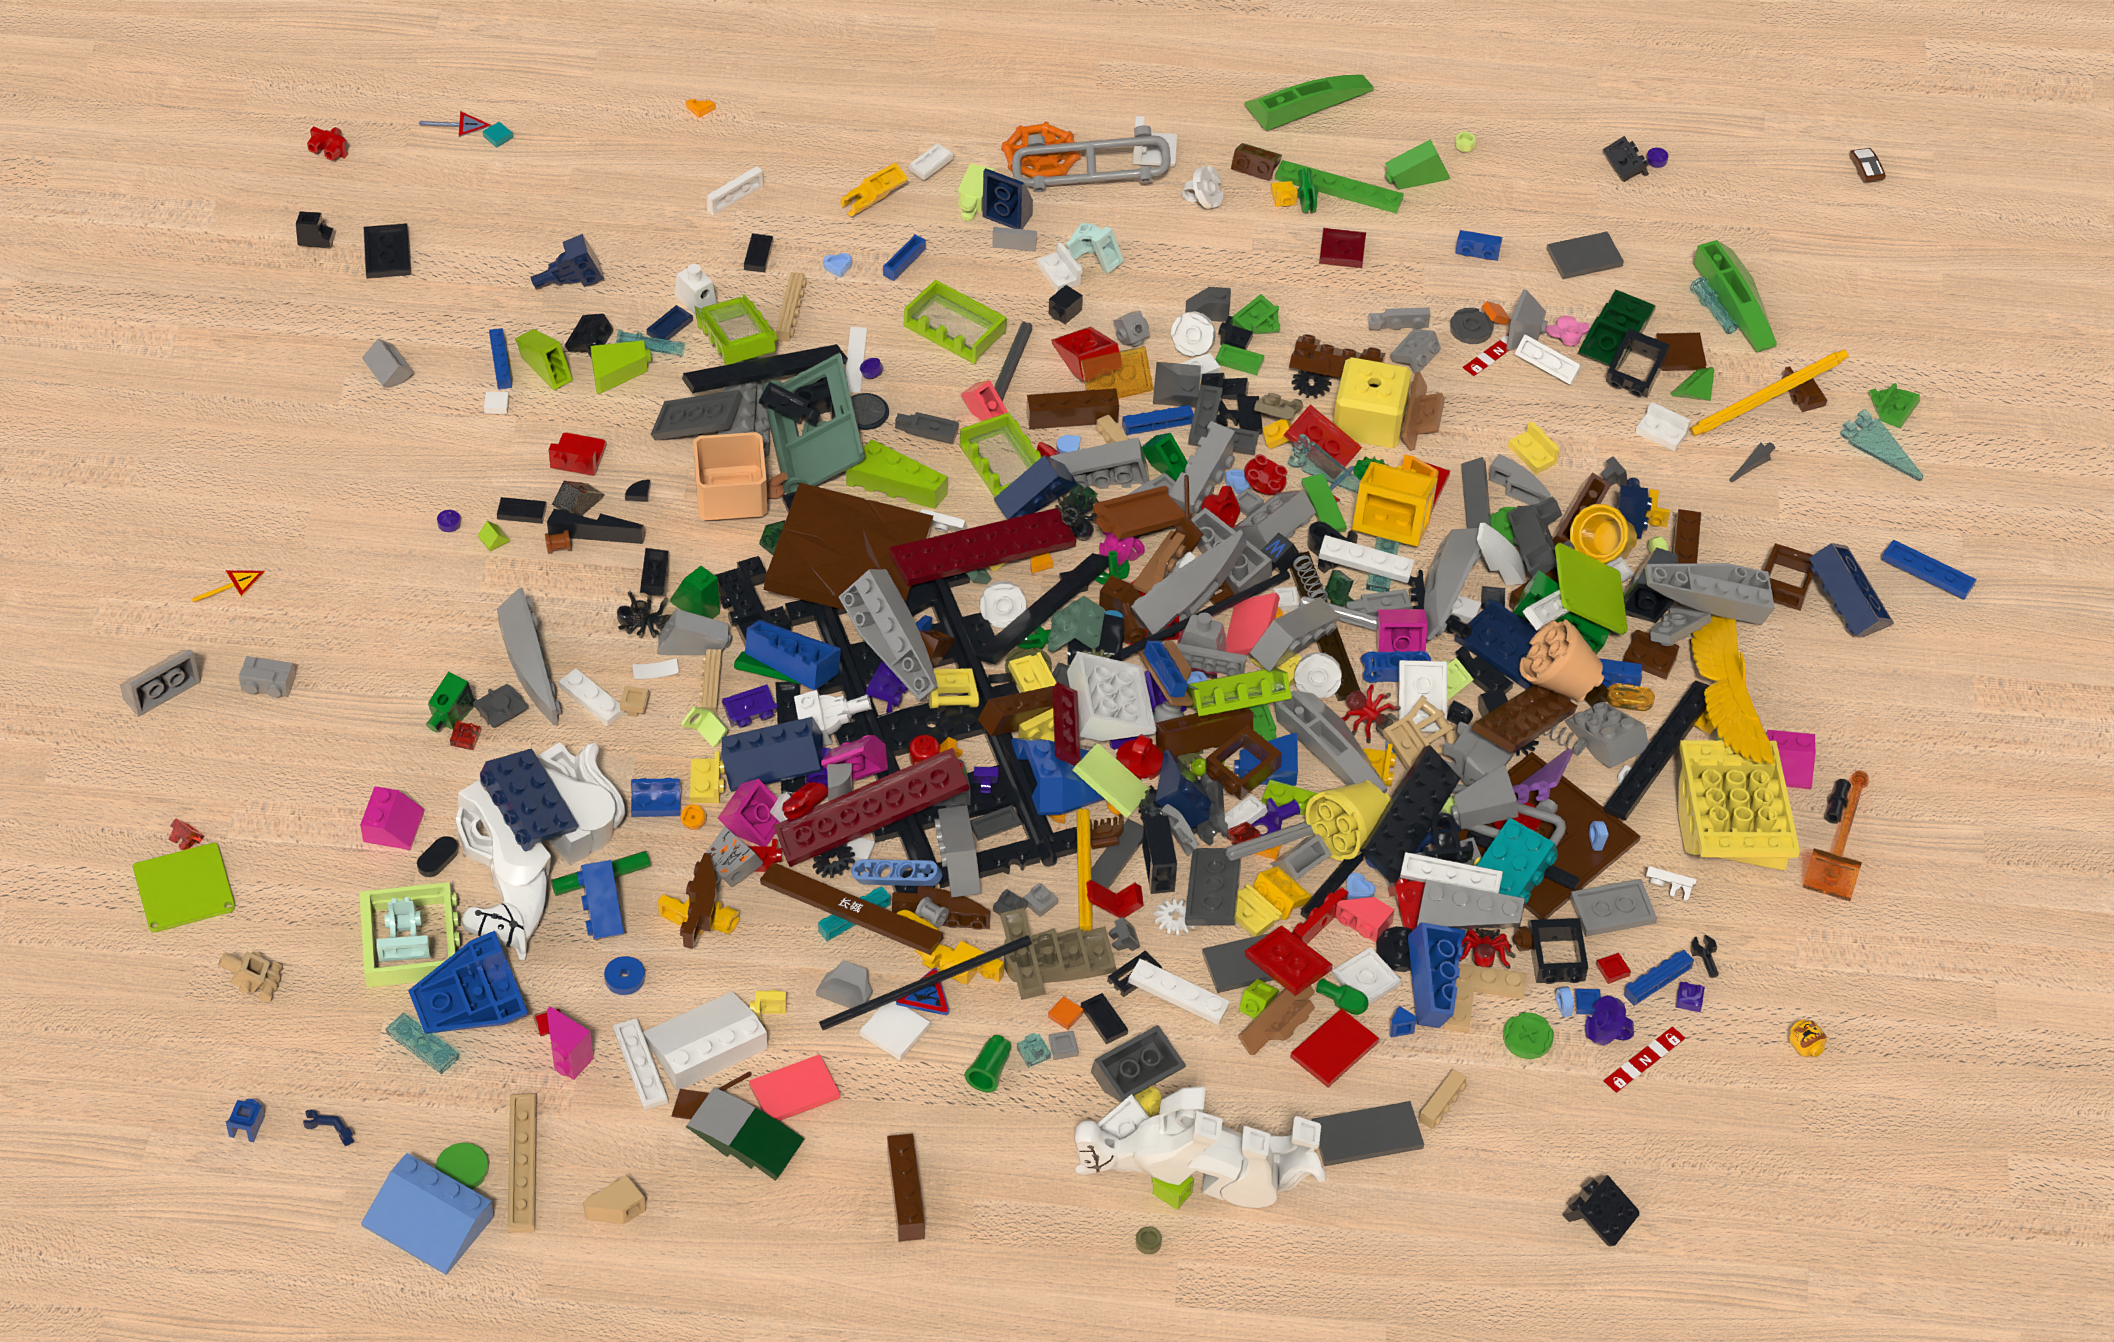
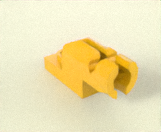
(874, 188)
(676, 912)
(946, 957)

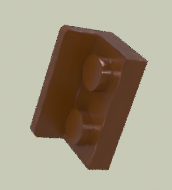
(1255, 161)
(1806, 395)
(1652, 655)

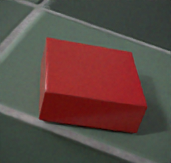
(1613, 968)

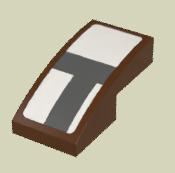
(1868, 164)

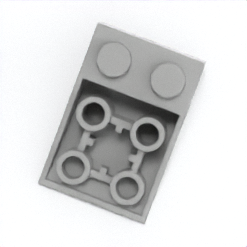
(1609, 733)

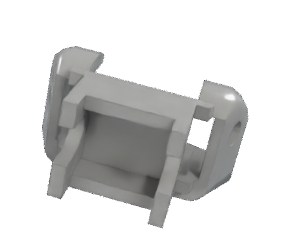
(1474, 755)

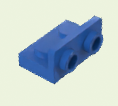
(1478, 245)
(1621, 672)
(655, 797)

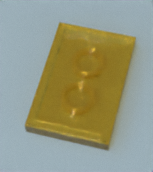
(1122, 370)

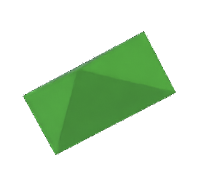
(1696, 385)

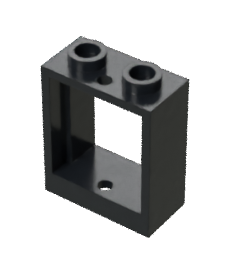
(1647, 346)
(1159, 854)
(1558, 930)

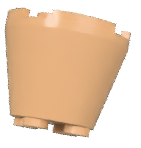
(1562, 661)

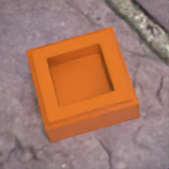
(1496, 313)
(1065, 1013)

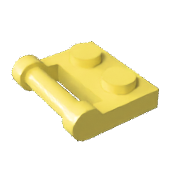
(954, 682)

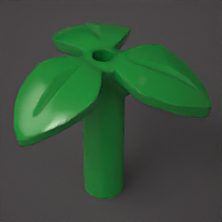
(1117, 571)

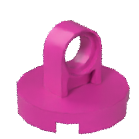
(1122, 547)

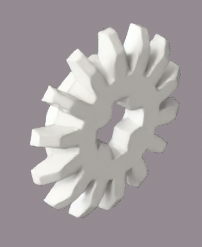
(1167, 921)

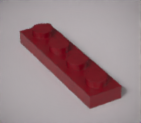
(1066, 724)

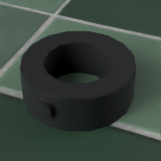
(997, 678)

